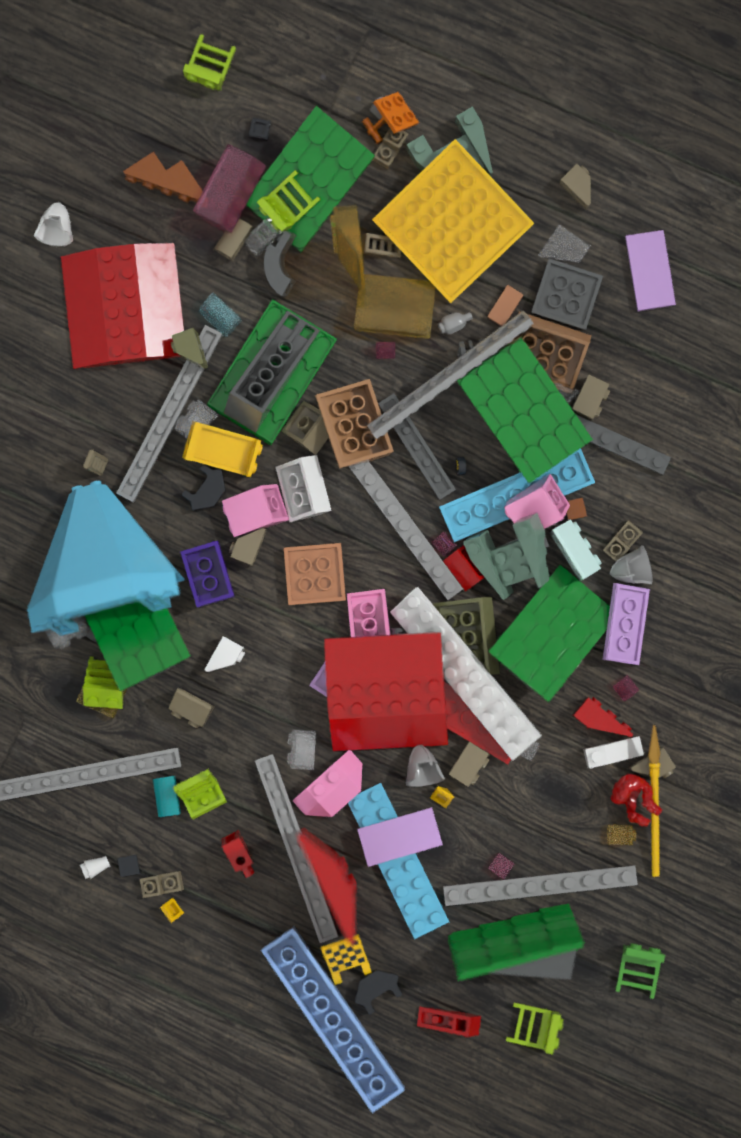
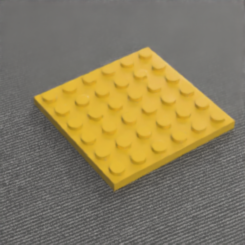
(453, 221)

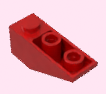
(595, 717)

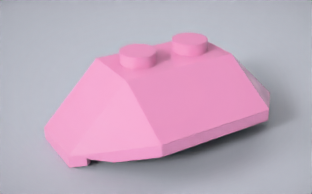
(332, 788)

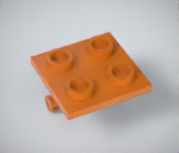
(394, 113)

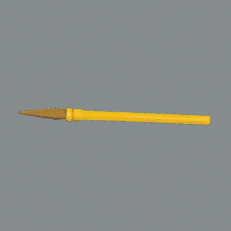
(654, 756)

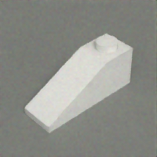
(613, 752)

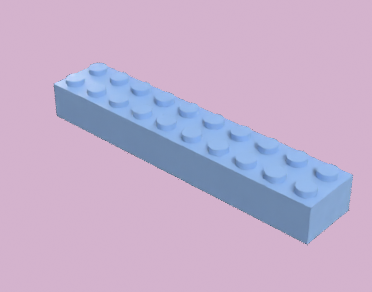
(333, 1019)

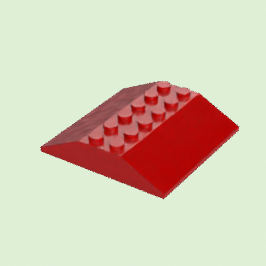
(122, 304)
(386, 691)
(333, 878)

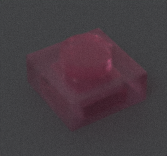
(501, 865)

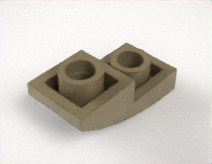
(389, 148)
(623, 540)
(161, 884)

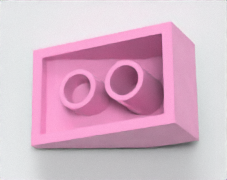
(368, 613)

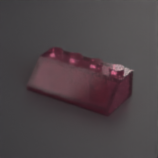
(229, 188)

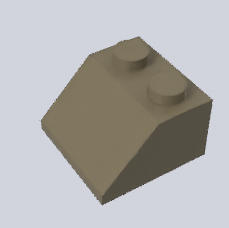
(307, 428)
(191, 708)

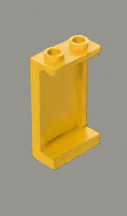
(222, 449)

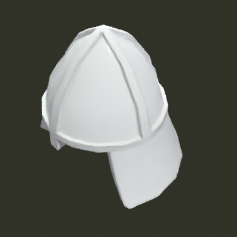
(55, 226)

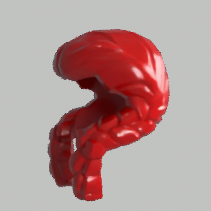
(627, 791)

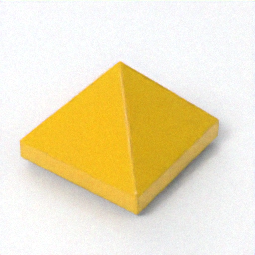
(442, 796)
(171, 910)

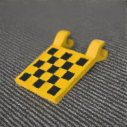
(342, 956)

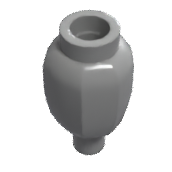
(453, 322)

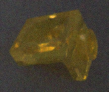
(621, 834)

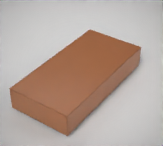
(505, 306)

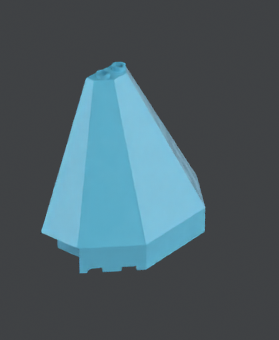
(98, 563)

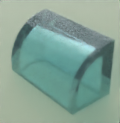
(219, 315)

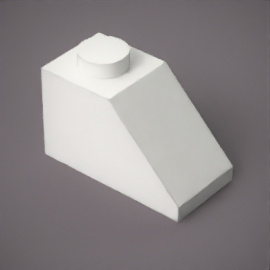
(225, 655)

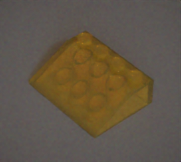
(348, 242)
(395, 306)

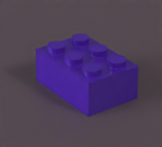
(207, 574)

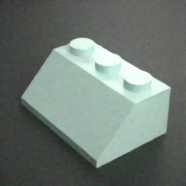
(576, 549)

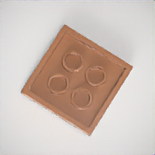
(314, 574)

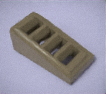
(365, 246)
(95, 463)

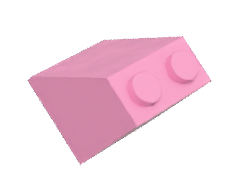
(541, 498)
(255, 510)

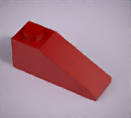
(449, 1021)

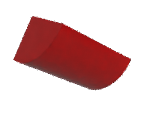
(463, 568)

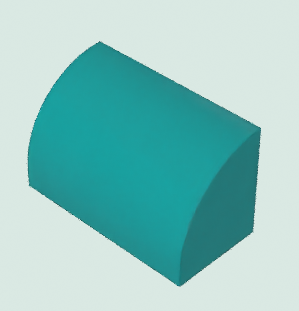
(166, 798)

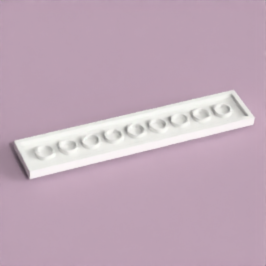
(469, 676)

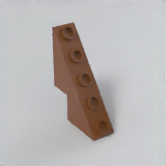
(175, 180)

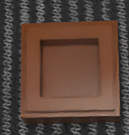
(576, 509)

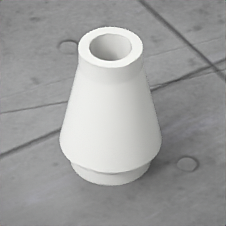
(94, 866)

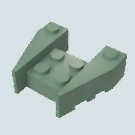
(472, 140)
(514, 560)

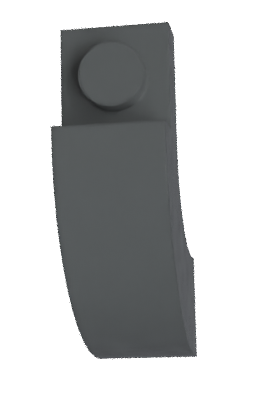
(275, 264)

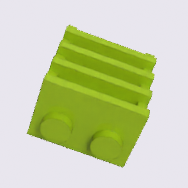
(203, 75)
(279, 212)
(99, 690)
(200, 794)
(549, 1026)

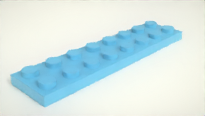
(486, 506)
(404, 874)

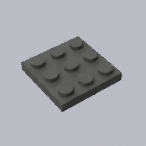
(567, 294)

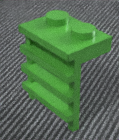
(638, 955)

